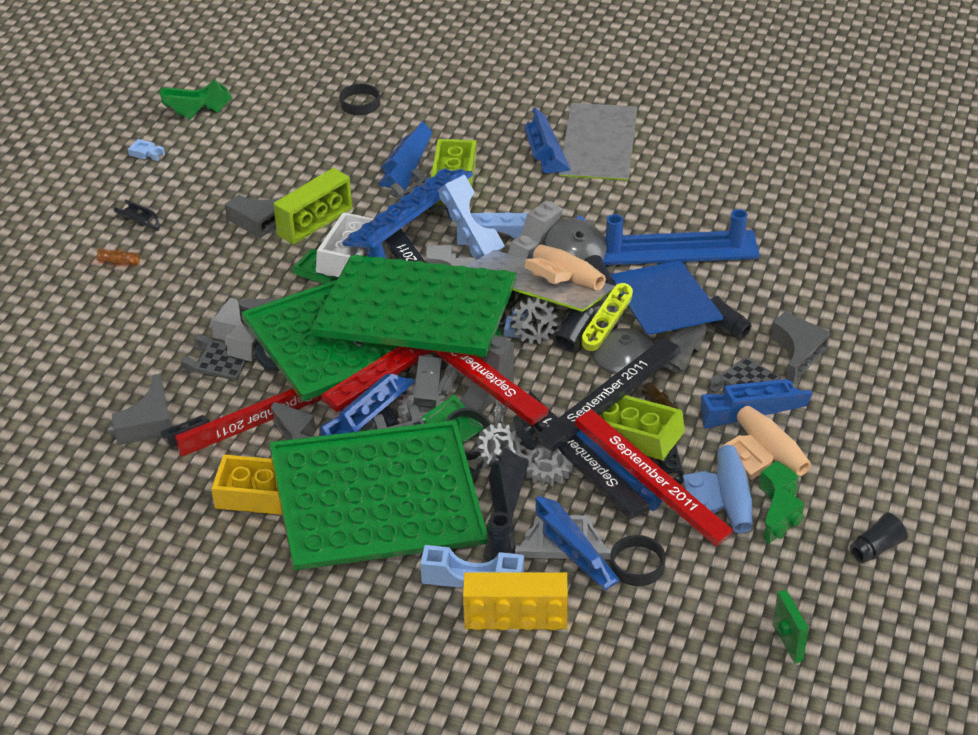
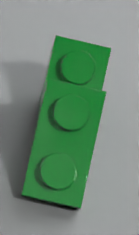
(189, 102)
(785, 509)

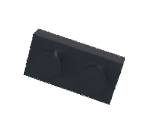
(169, 434)

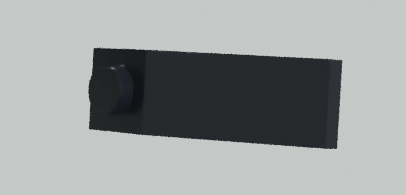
(506, 480)

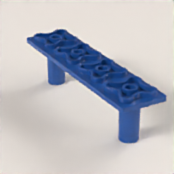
(399, 214)
(686, 247)

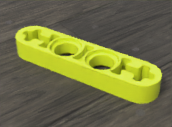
(606, 316)

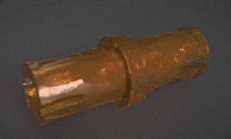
(118, 256)

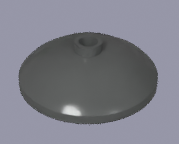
(565, 237)
(621, 348)

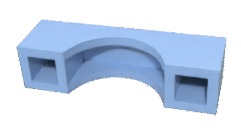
(456, 197)
(502, 222)
(444, 568)

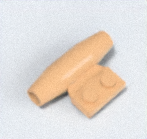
(562, 266)
(766, 444)

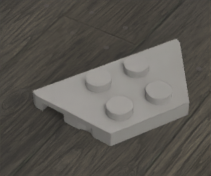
(539, 546)

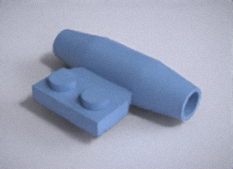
(725, 489)

